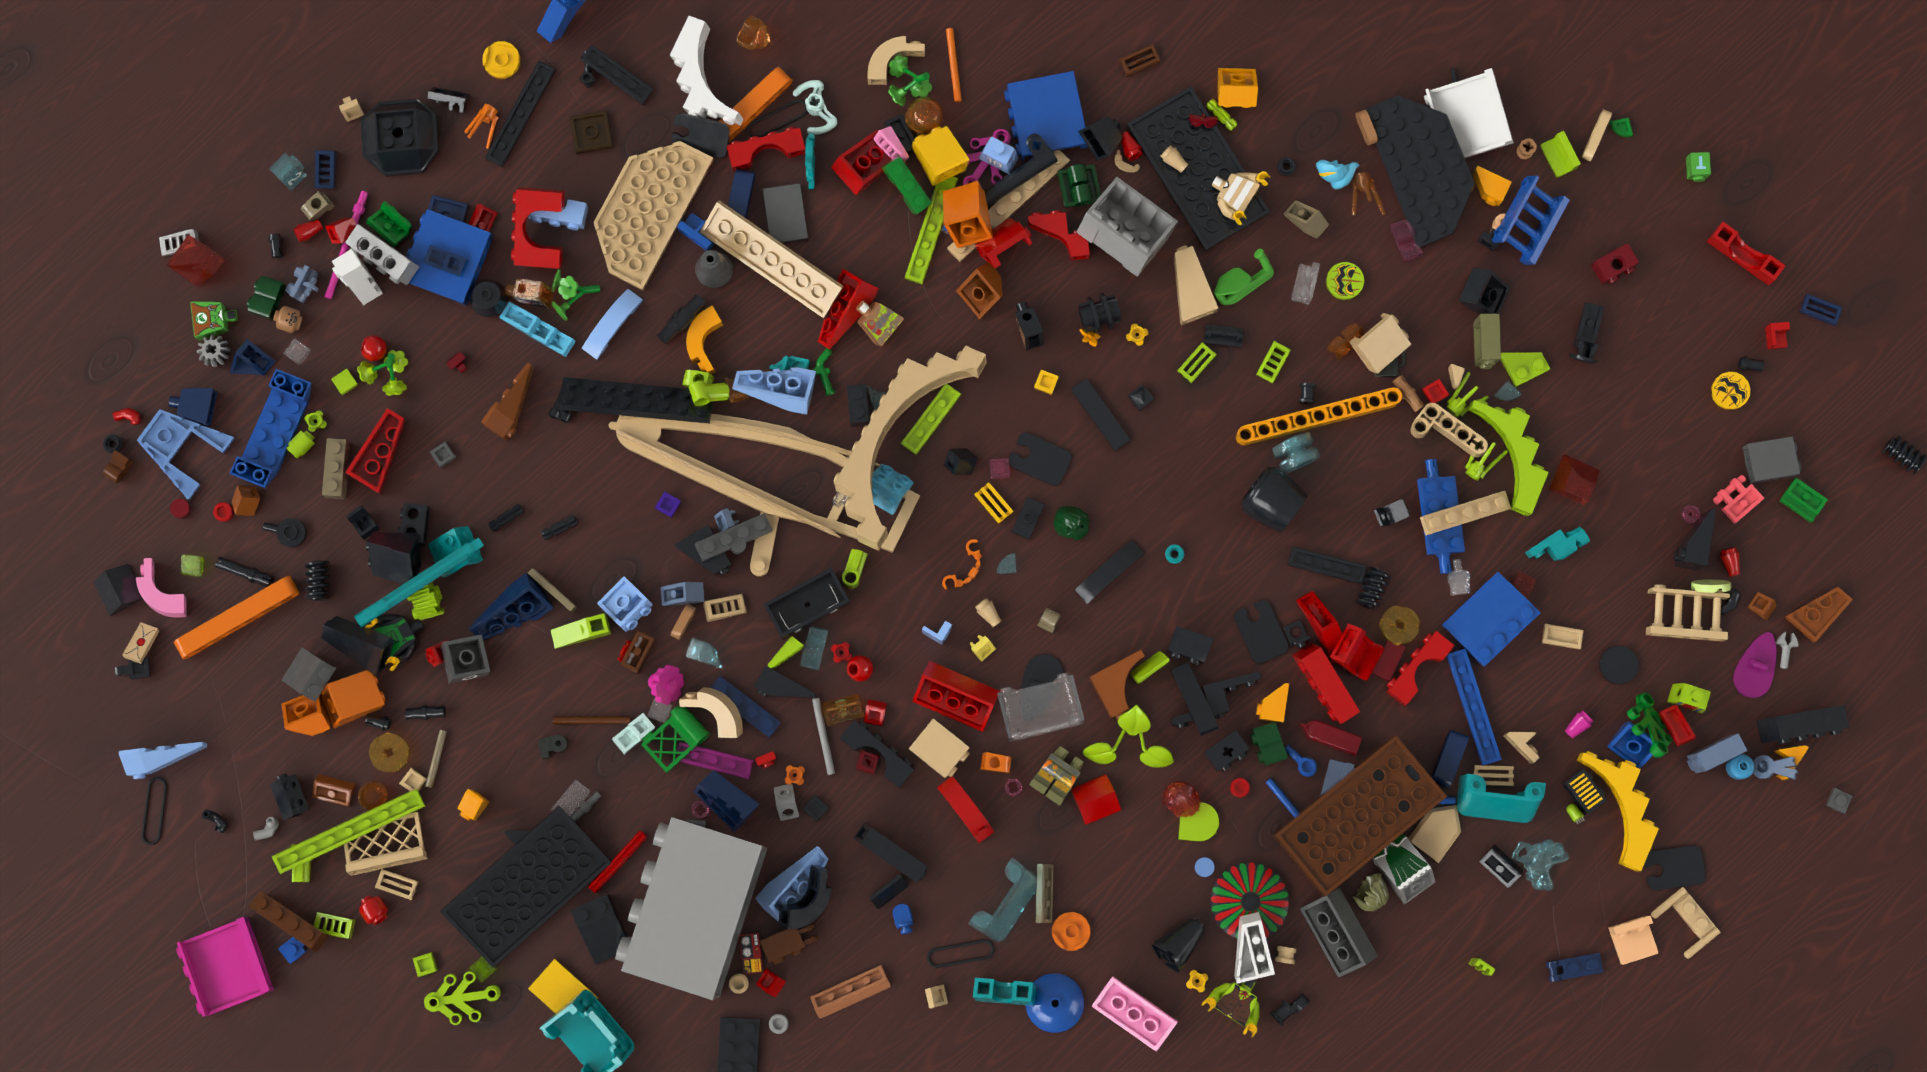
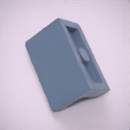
(1335, 772)

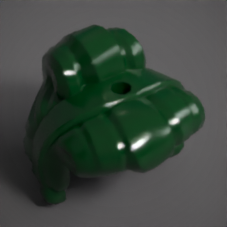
(1071, 522)

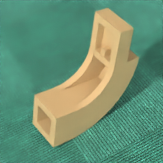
(886, 53)
(721, 706)

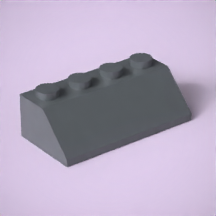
(1339, 932)

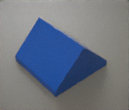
(1630, 746)

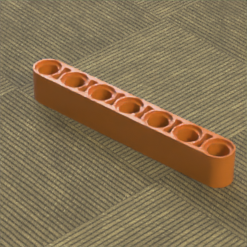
(236, 617)

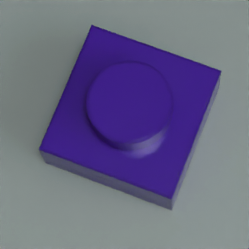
(668, 504)

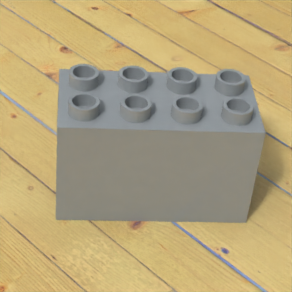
(691, 908)

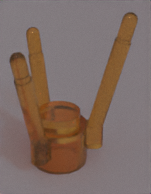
(1364, 183)

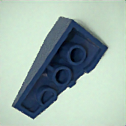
(517, 604)

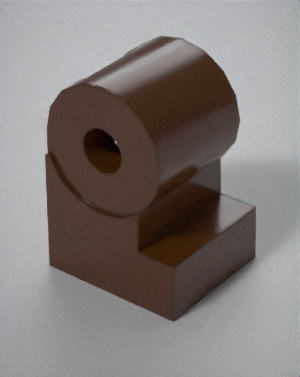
(117, 467)

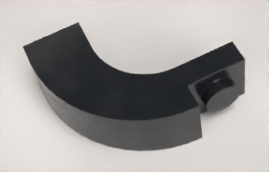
(811, 904)

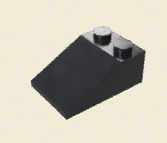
(1695, 548)
(599, 927)

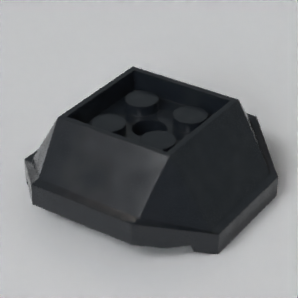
(405, 154)

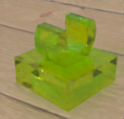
(482, 969)

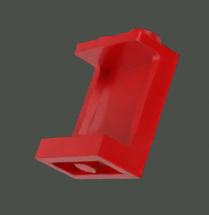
(1003, 237)
(1357, 652)

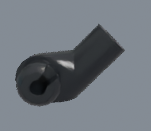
(1733, 601)

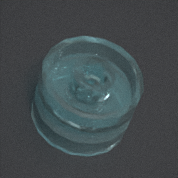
(1295, 452)

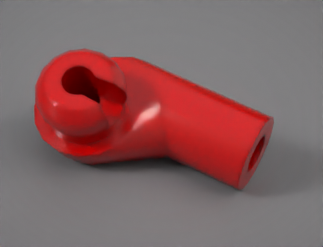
(129, 414)

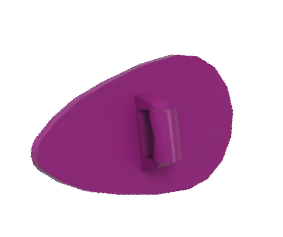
(1756, 667)

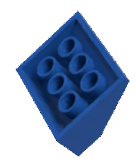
(1490, 619)

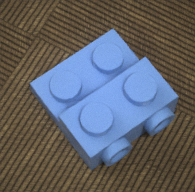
(625, 604)

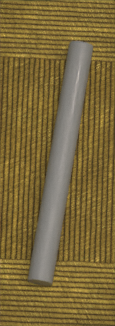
(823, 736)

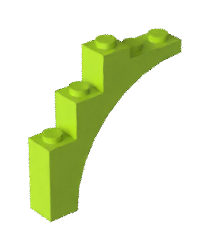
(1510, 427)

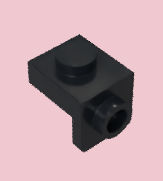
(362, 522)

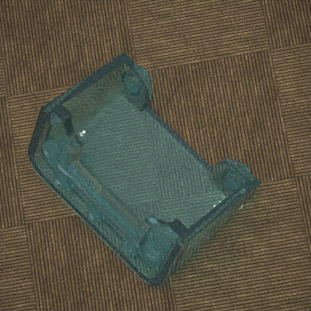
(1012, 906)

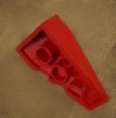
(843, 311)

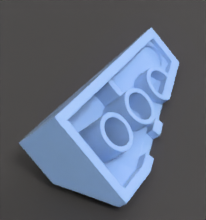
(784, 388)
(147, 761)
(790, 884)

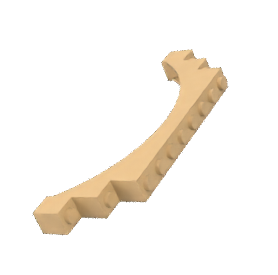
(910, 384)

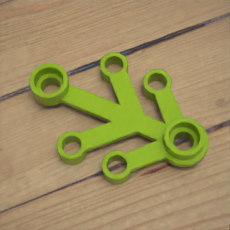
(458, 998)

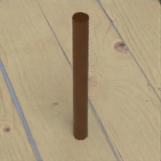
(592, 720)

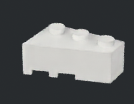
(356, 275)
(1252, 951)

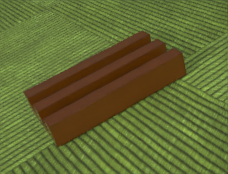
(1125, 67)

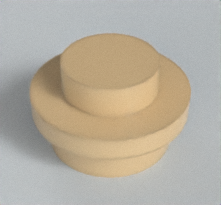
(738, 983)

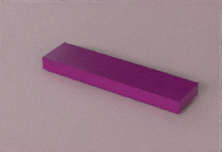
(716, 761)

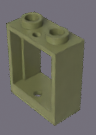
(1487, 340)

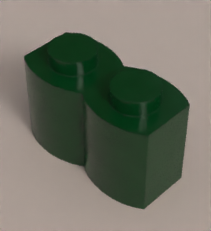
(266, 297)
(1269, 744)

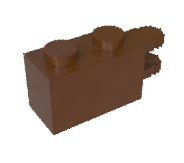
(786, 943)

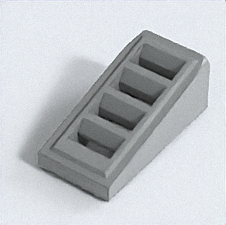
(176, 236)

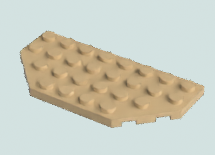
(647, 208)

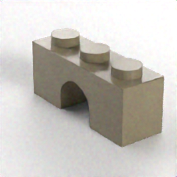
(334, 468)

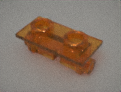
(1342, 346)

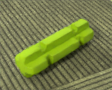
(1222, 115)

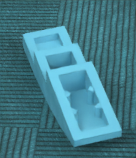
(537, 329)

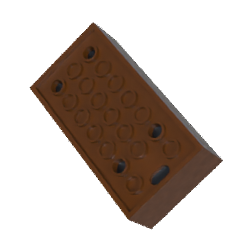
(1359, 815)

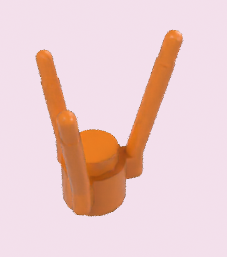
(486, 114)

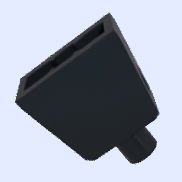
(1102, 137)

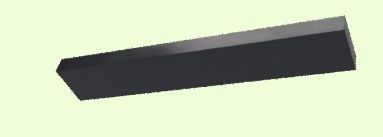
(520, 114)

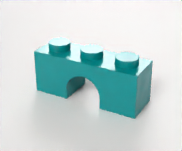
(1000, 992)

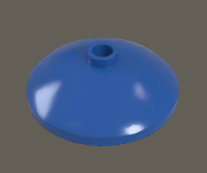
(1070, 1005)

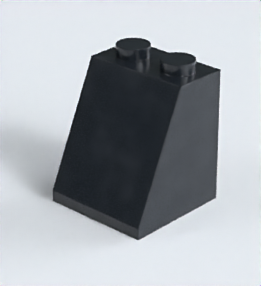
(394, 555)

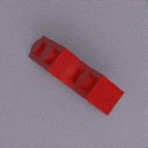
(1056, 226)

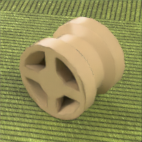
(1285, 955)

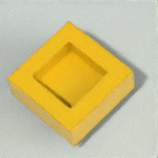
(1046, 382)

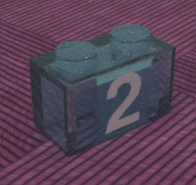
(288, 171)

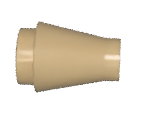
(1173, 158)
(988, 612)

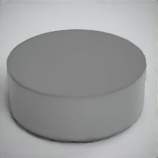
(778, 1023)

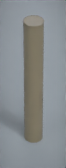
(436, 759)

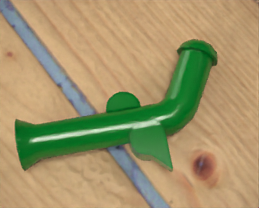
(824, 372)

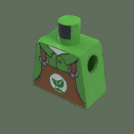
(211, 319)

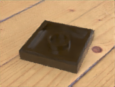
(591, 132)

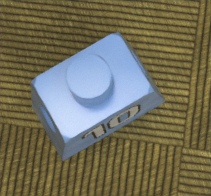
(999, 155)

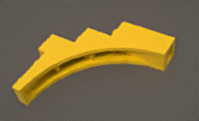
(1637, 833)

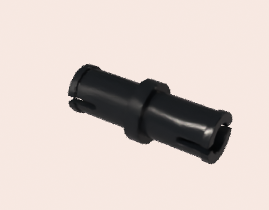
(425, 712)

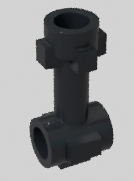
(587, 78)

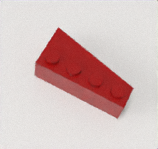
(377, 453)

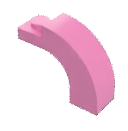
(164, 604)

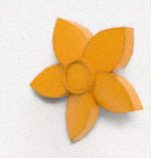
(1090, 337)

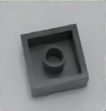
(465, 659)

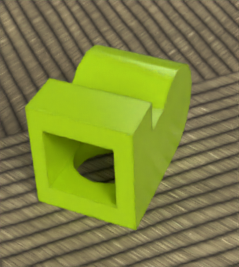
(692, 376)

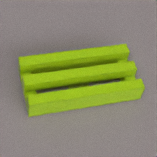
(1186, 374)
(1482, 966)

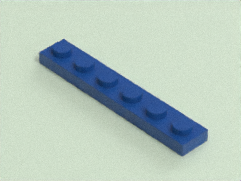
(1473, 707)

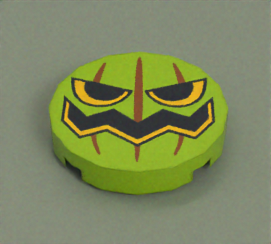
(1345, 280)

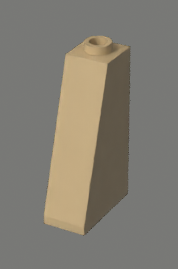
(1193, 290)

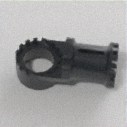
(1286, 1010)

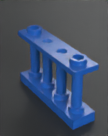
(1546, 225)

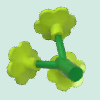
(394, 362)

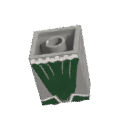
(1404, 869)

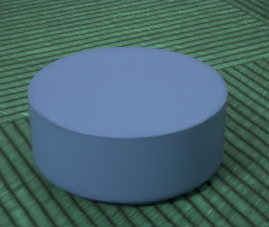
(1204, 867)

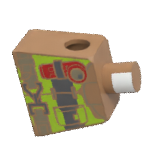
(878, 321)

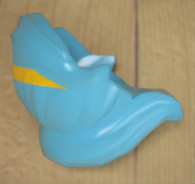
(1337, 174)

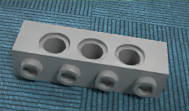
(404, 267)

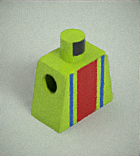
(1690, 697)

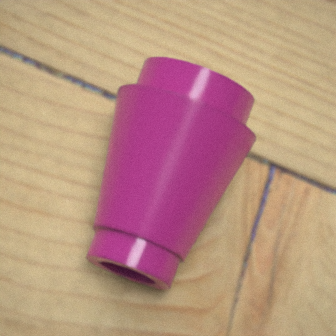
(1579, 724)

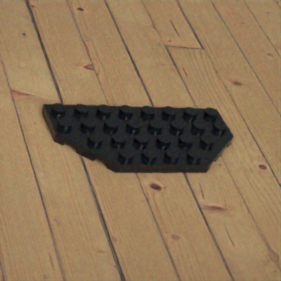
(1423, 166)

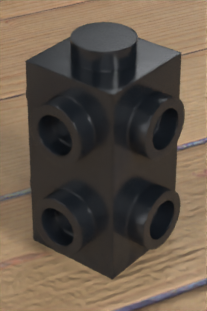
(289, 796)

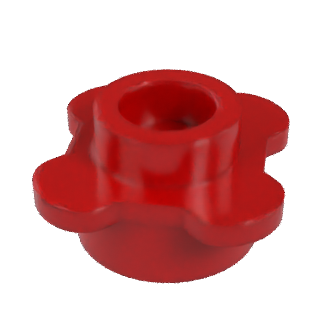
(841, 647)

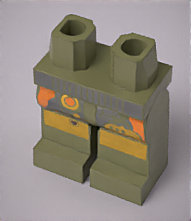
(1057, 770)

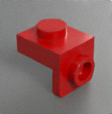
(434, 654)

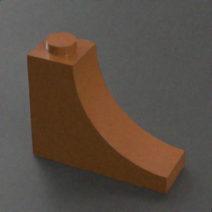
(1111, 684)

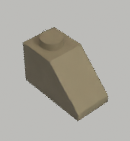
(1306, 218)

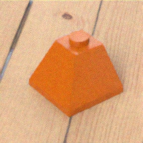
(305, 716)

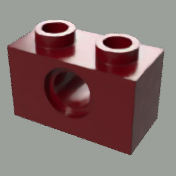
(1623, 256)

